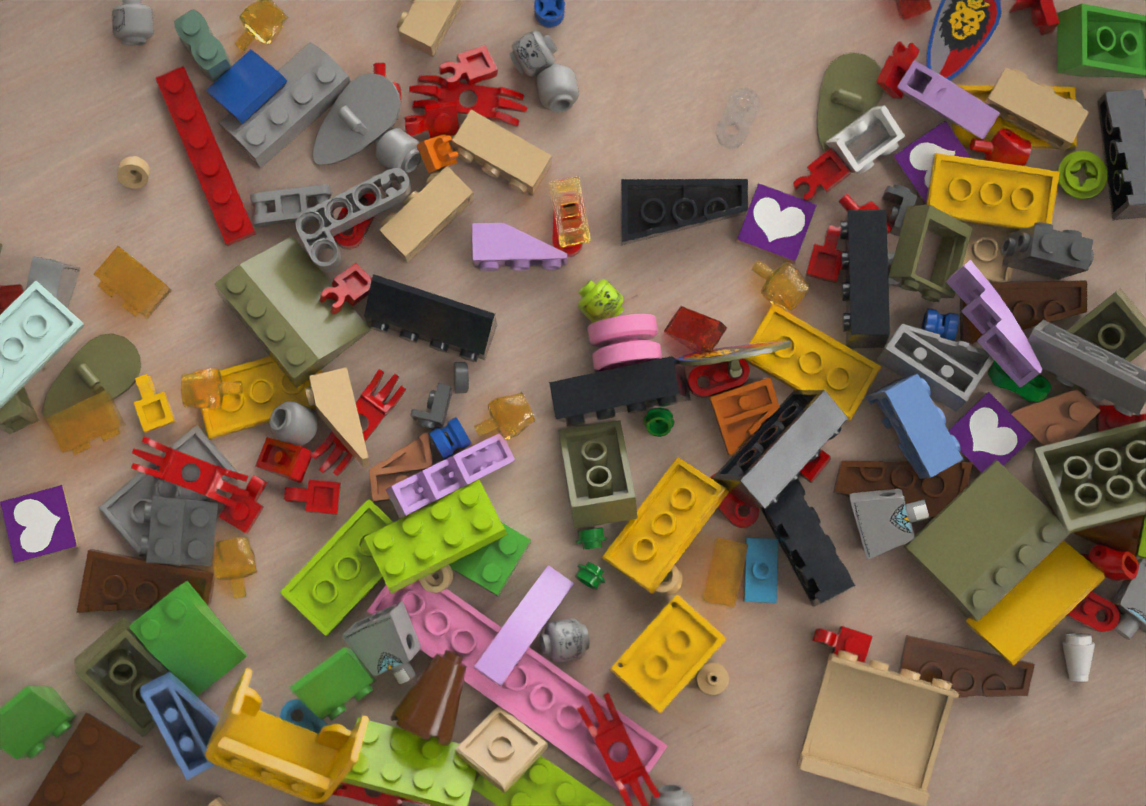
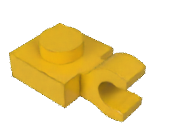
(153, 408)

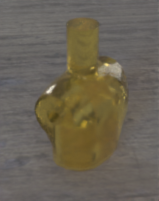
(263, 21)
(783, 285)
(206, 389)
(508, 415)
(234, 562)

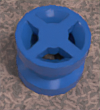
(550, 20)

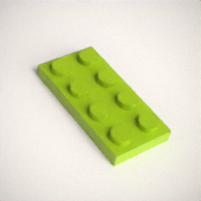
(435, 536)
(338, 572)
(411, 767)
(542, 786)

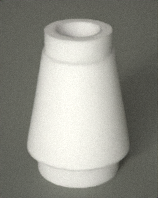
(1078, 655)

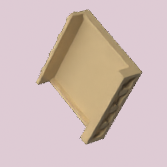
(876, 727)

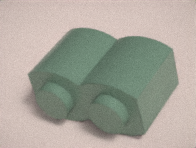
(202, 44)

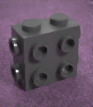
(1048, 251)

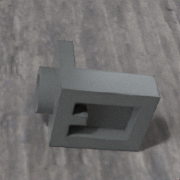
(903, 197)
(438, 403)

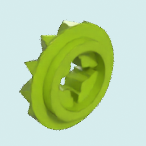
(1093, 167)

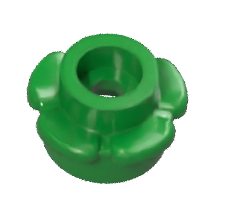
(658, 421)
(591, 538)
(590, 575)

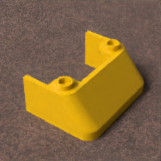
(280, 751)

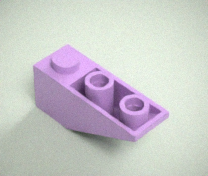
(947, 100)
(503, 245)

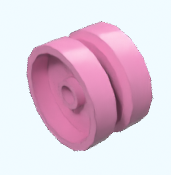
(624, 341)

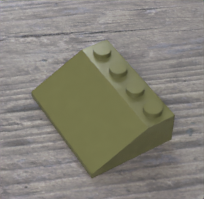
(280, 306)
(1094, 476)
(986, 541)

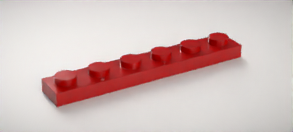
(205, 156)

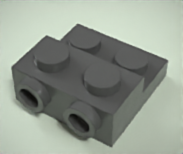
(180, 531)

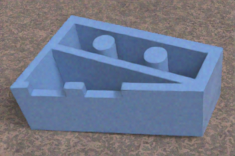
(918, 425)
(182, 721)

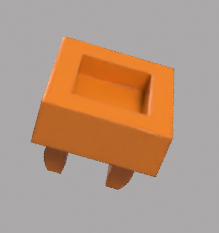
(437, 153)

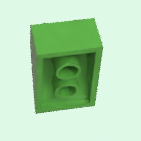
(1101, 42)
(495, 562)
(188, 639)
(334, 684)
(32, 720)

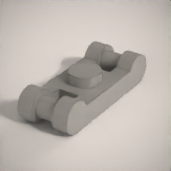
(288, 203)

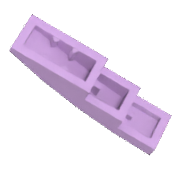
(1000, 330)
(450, 475)
(523, 625)

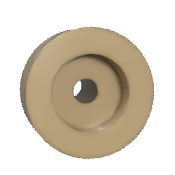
(133, 172)
(435, 583)
(670, 583)
(704, 681)

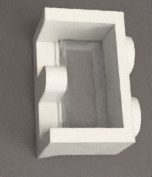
(866, 139)

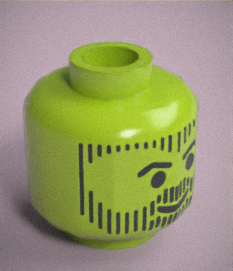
(600, 301)

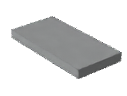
(127, 505)

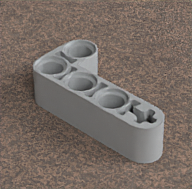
(356, 213)

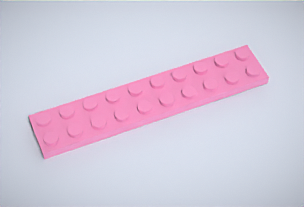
(532, 692)

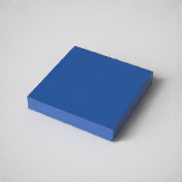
(246, 86)

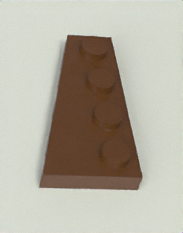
(1032, 303)
(880, 475)
(130, 582)
(967, 669)
(85, 764)

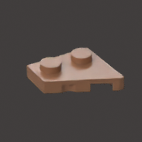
(1057, 417)
(400, 466)

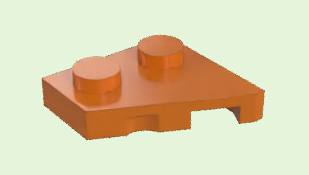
(743, 410)

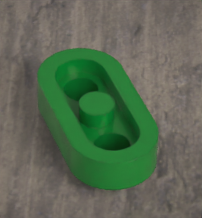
(1033, 391)

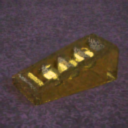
(574, 230)

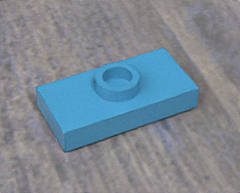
(761, 570)

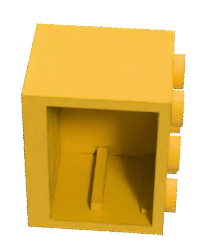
(668, 654)

